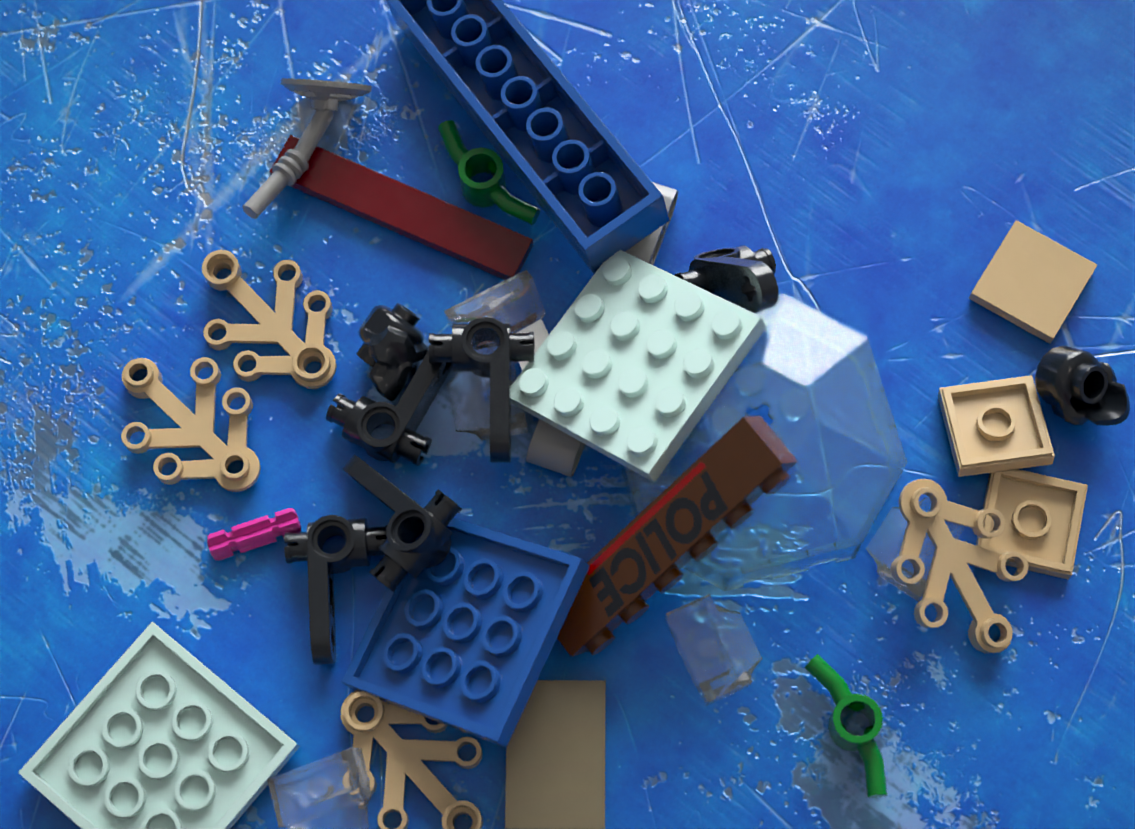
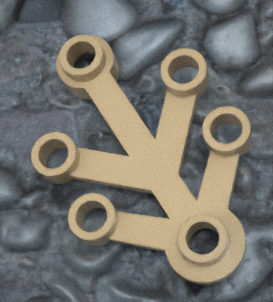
(273, 326)
(194, 429)
(952, 560)
(406, 758)

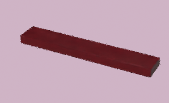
(412, 213)

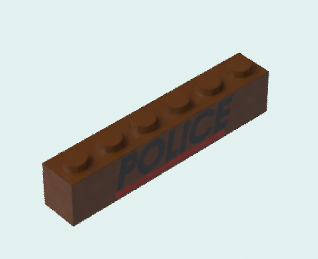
(674, 530)

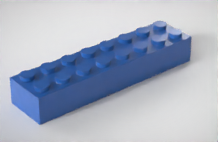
(536, 123)

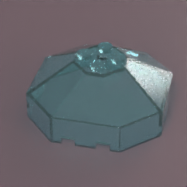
(832, 420)

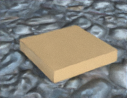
(1033, 281)
(995, 426)
(1039, 517)

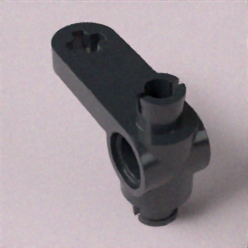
(736, 276)
(460, 350)
(366, 414)
(407, 523)
(308, 546)

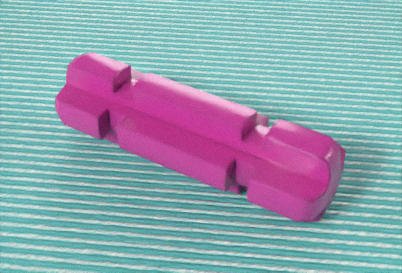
(253, 534)

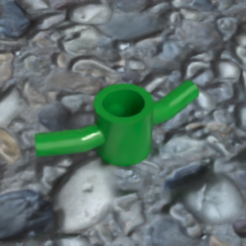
(484, 161)
(863, 744)

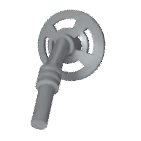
(325, 99)

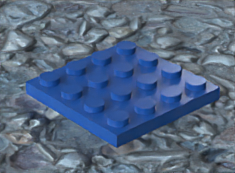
(469, 632)

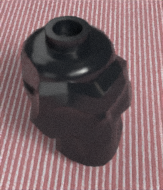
(391, 347)
(1081, 387)

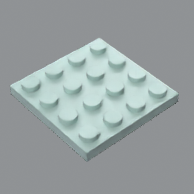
(636, 363)
(159, 746)

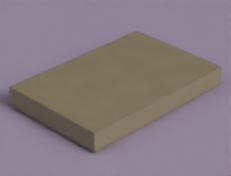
(558, 758)

